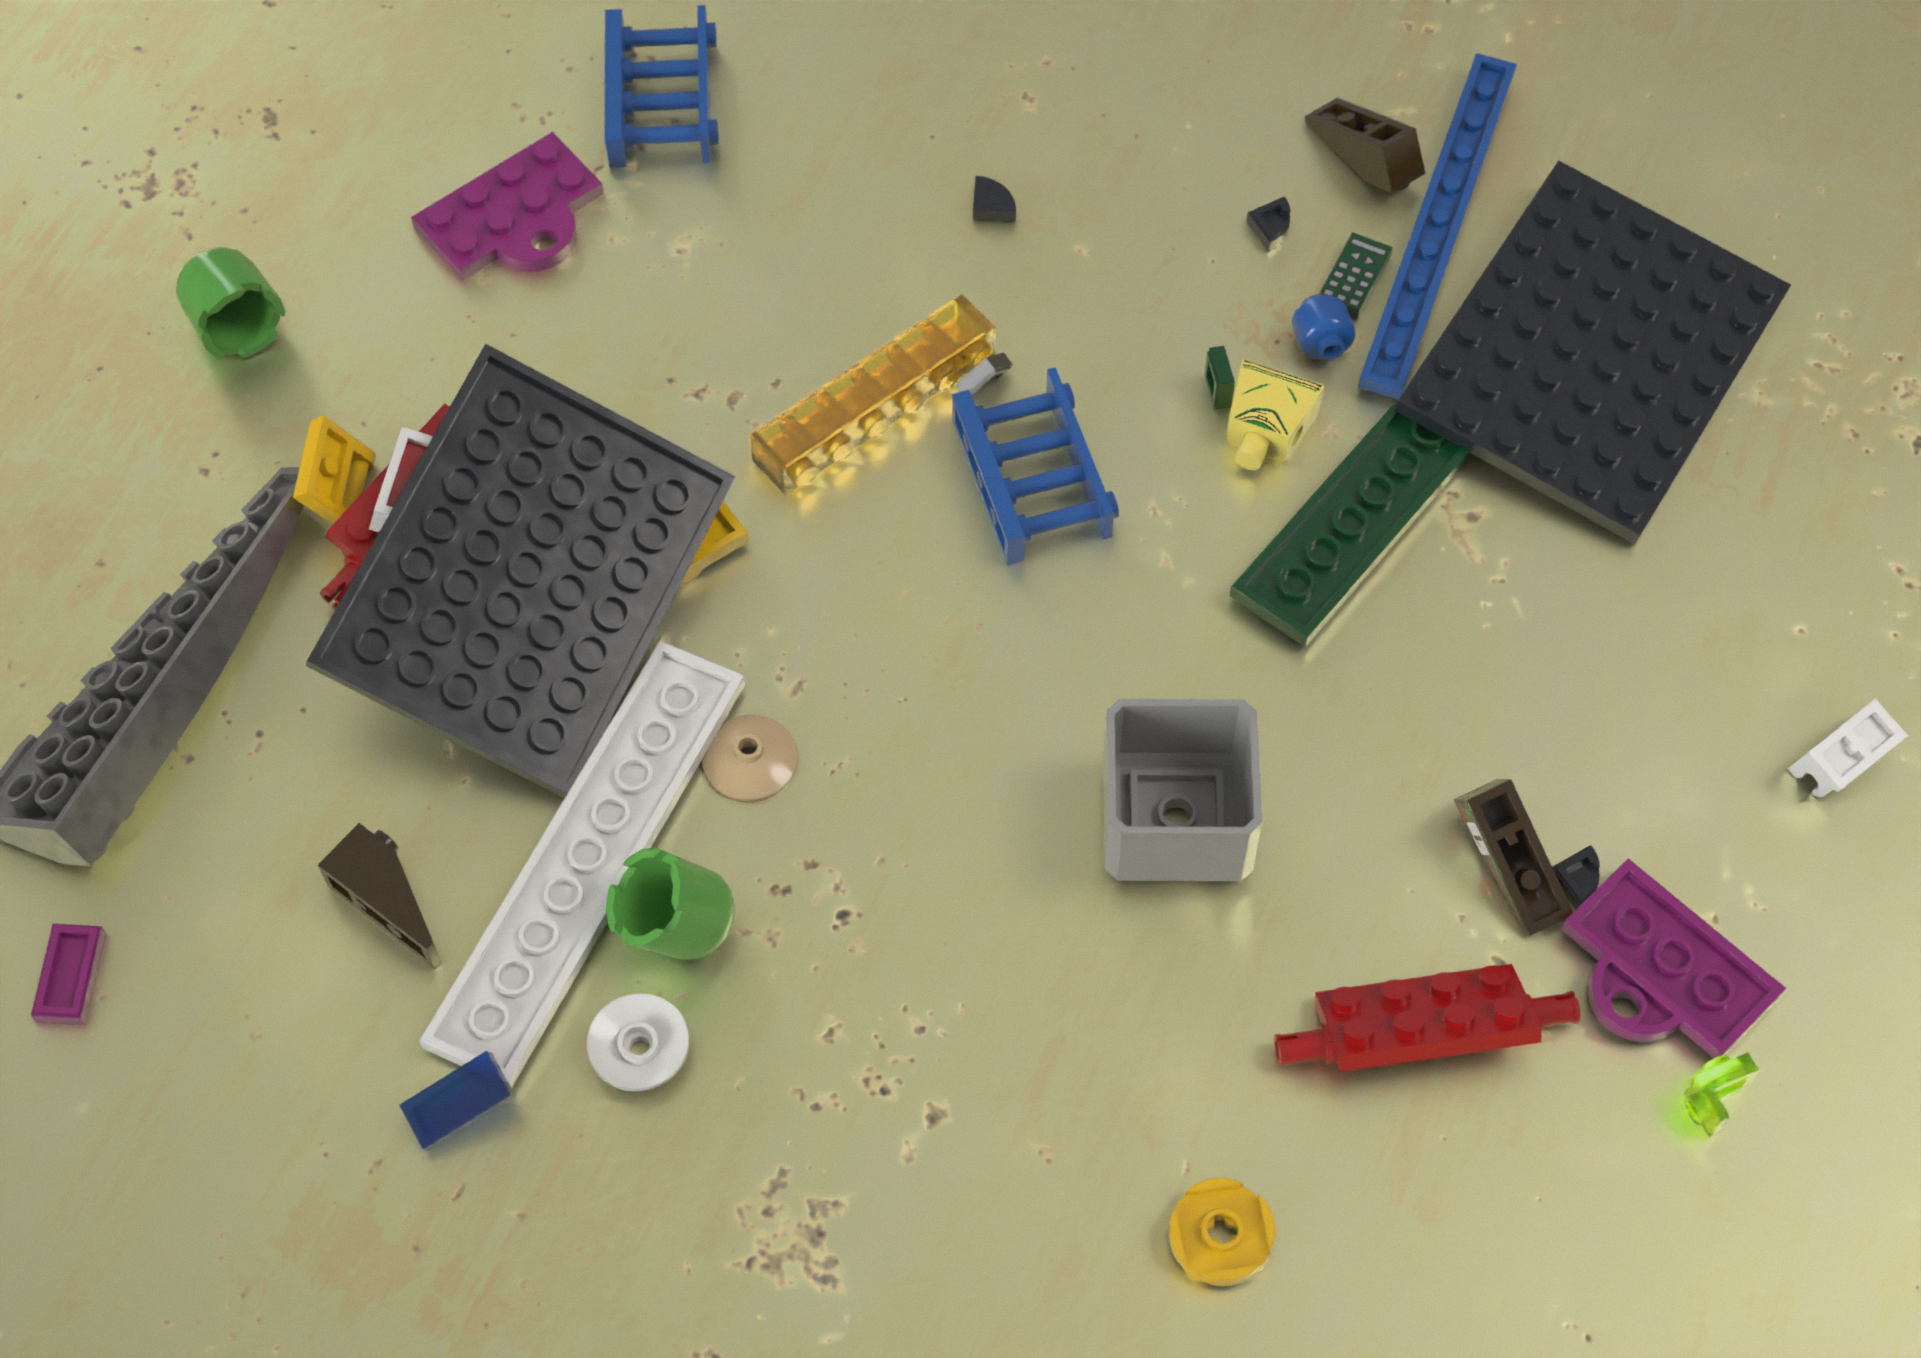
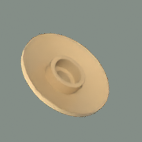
(752, 775)

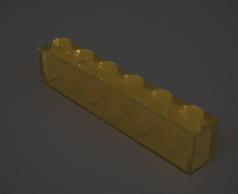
(873, 395)

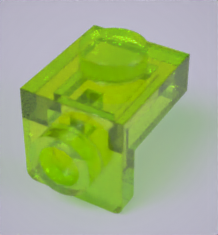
(1717, 1081)

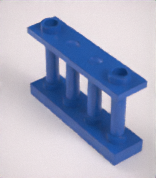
(623, 71)
(1001, 494)

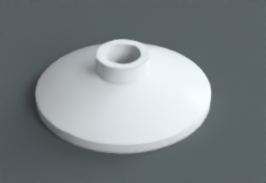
(633, 1021)

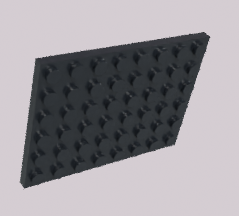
(1593, 350)
(522, 572)

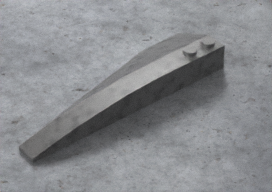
(103, 749)

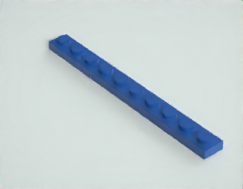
(1437, 227)

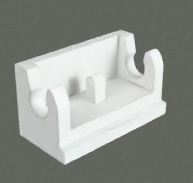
(1850, 749)

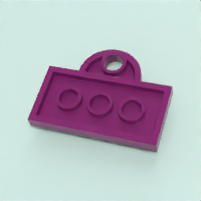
(512, 211)
(1667, 965)

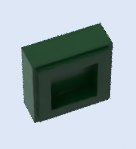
(1219, 377)

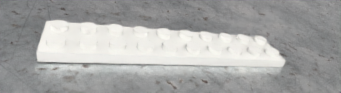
(562, 891)

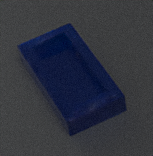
(457, 1100)

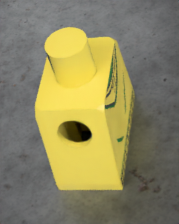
(1270, 413)

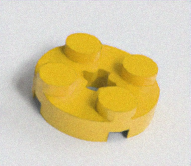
(1205, 1257)

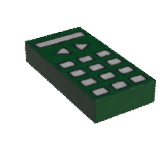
(1357, 272)

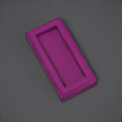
(68, 974)

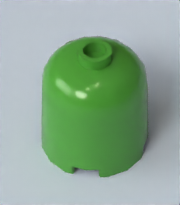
(229, 302)
(670, 906)

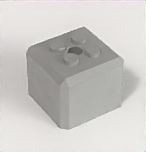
(1187, 758)

